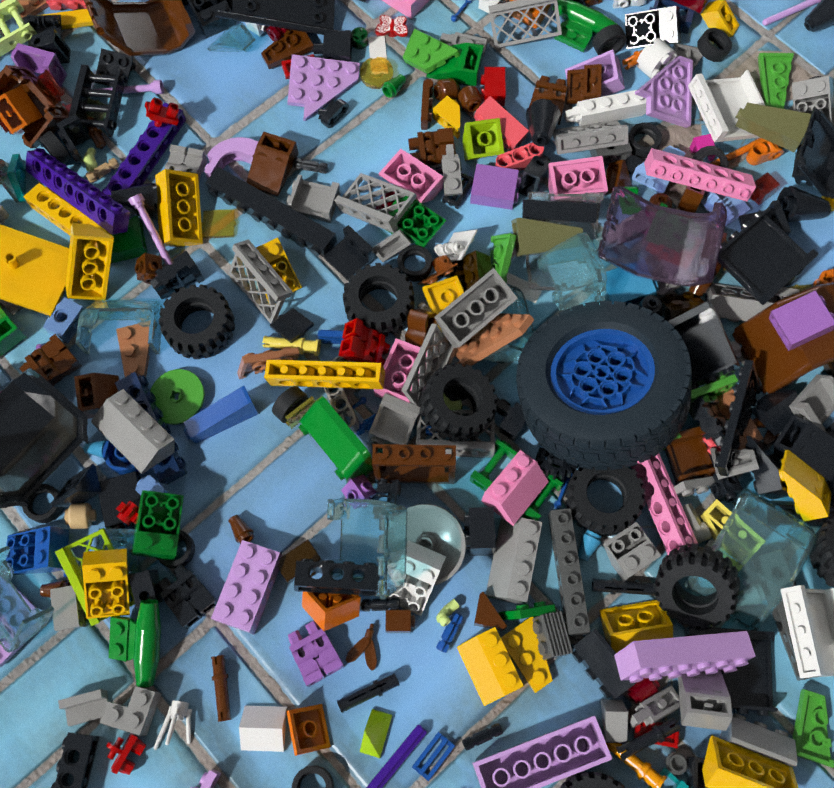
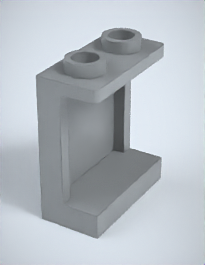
(313, 199)
(815, 401)
(393, 421)

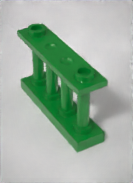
(482, 479)

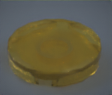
(376, 72)

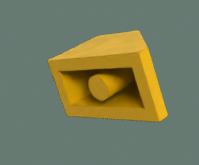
(719, 16)
(448, 115)

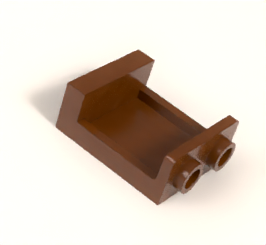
(689, 456)

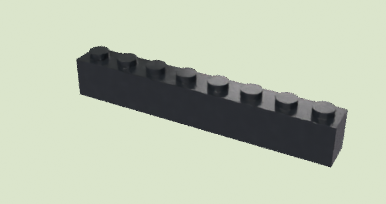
(271, 212)

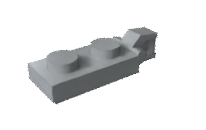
(459, 38)
(451, 172)
(656, 707)

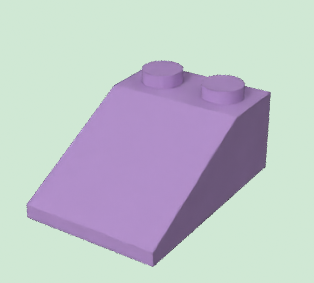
(611, 72)

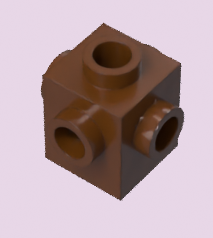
(146, 267)

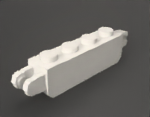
(607, 108)

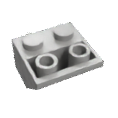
(630, 551)

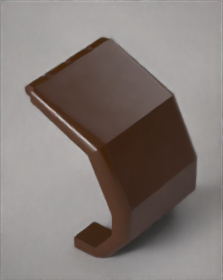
(142, 27)
(772, 360)

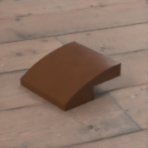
(584, 83)

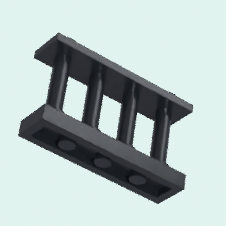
(83, 92)

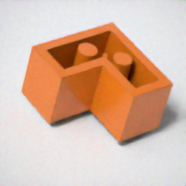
(331, 609)

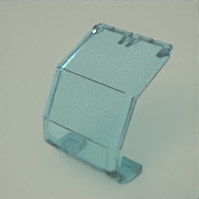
(374, 534)
(767, 551)

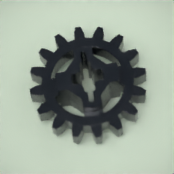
(554, 465)

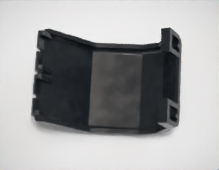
(815, 153)

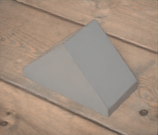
(614, 721)

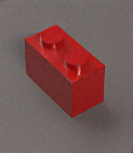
(494, 84)

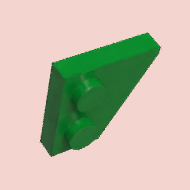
(525, 611)

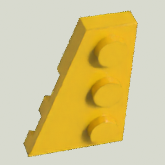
(523, 649)

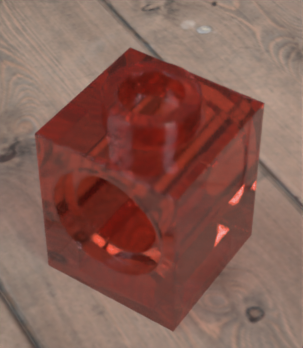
(768, 186)

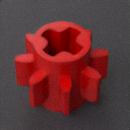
(128, 512)

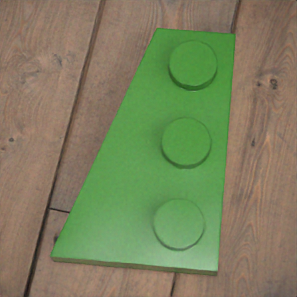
(502, 253)
(811, 729)

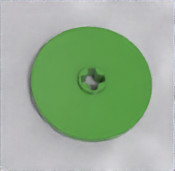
(190, 396)

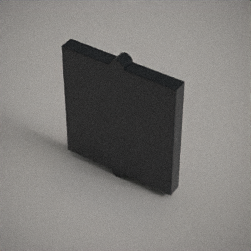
(291, 325)

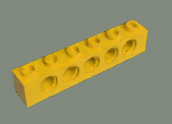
(56, 209)
(325, 374)

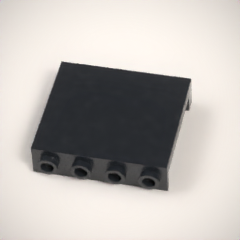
(763, 257)
(706, 344)
(750, 684)

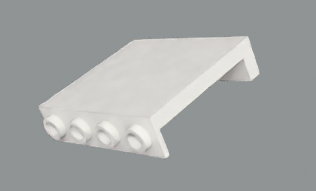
(720, 102)
(811, 629)

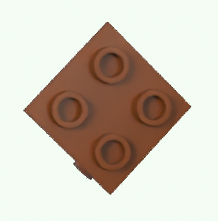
(442, 267)

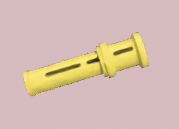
(303, 345)

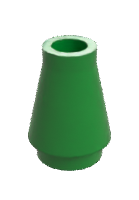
(392, 86)

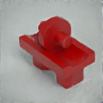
(161, 114)
(121, 763)

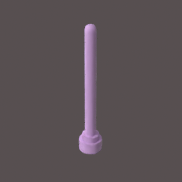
(789, 11)
(155, 86)
(138, 203)

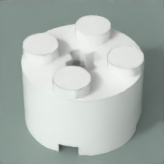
(655, 57)

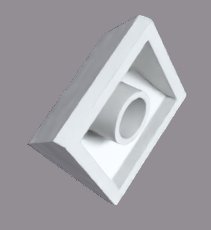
(263, 728)

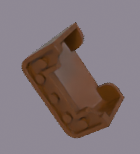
(41, 96)

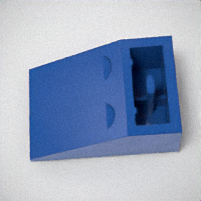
(35, 550)

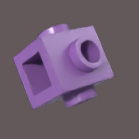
(359, 488)

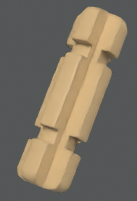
(102, 170)

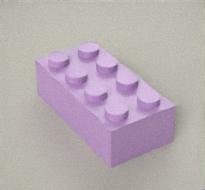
(247, 587)

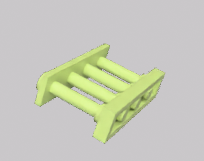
(8, 10)

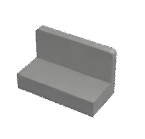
(67, 609)
(84, 707)

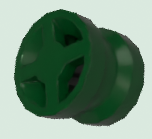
(361, 34)

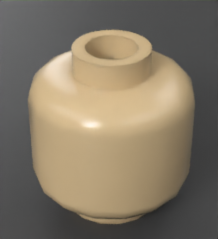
(80, 516)

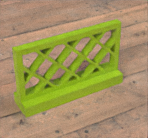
(74, 570)

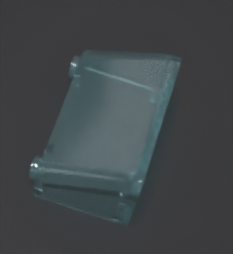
(575, 272)

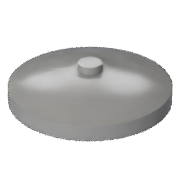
(440, 532)

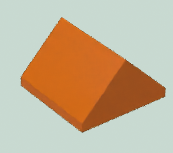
(308, 729)

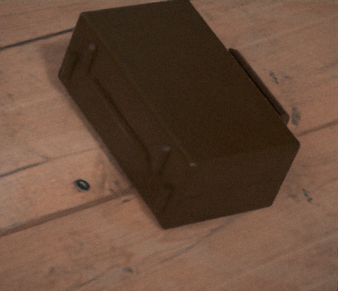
(287, 563)

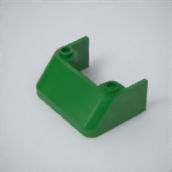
(336, 440)

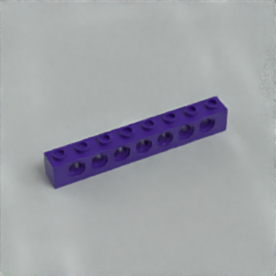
(145, 154)
(77, 191)

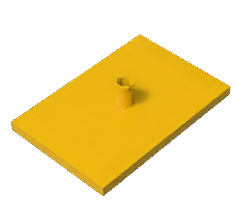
(31, 270)

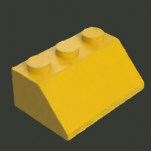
(635, 623)
(490, 666)

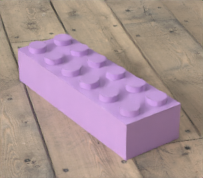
(684, 656)
(545, 757)

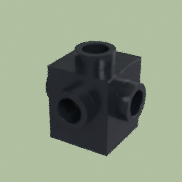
(726, 488)

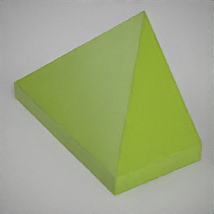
(375, 733)

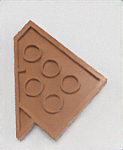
(493, 336)

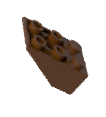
(272, 163)

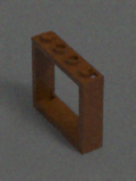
(415, 463)

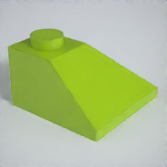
(482, 139)

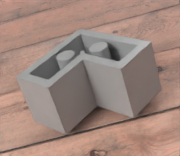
(136, 716)

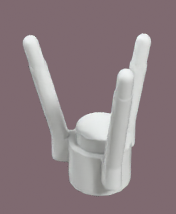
(176, 711)

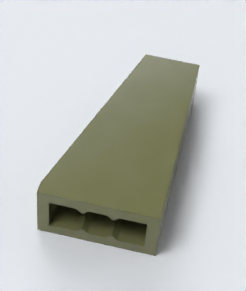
(774, 124)
(537, 237)

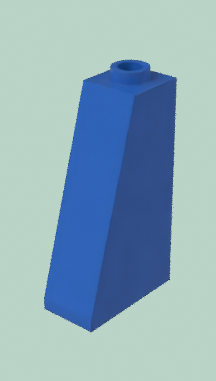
(220, 416)

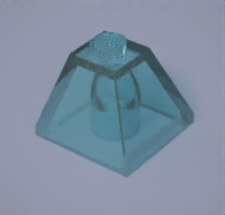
(234, 39)

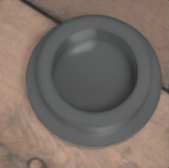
(676, 763)

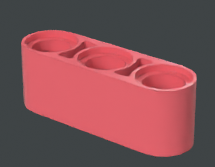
(524, 153)

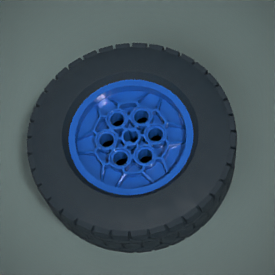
(596, 426)

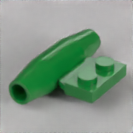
(579, 23)
(138, 641)

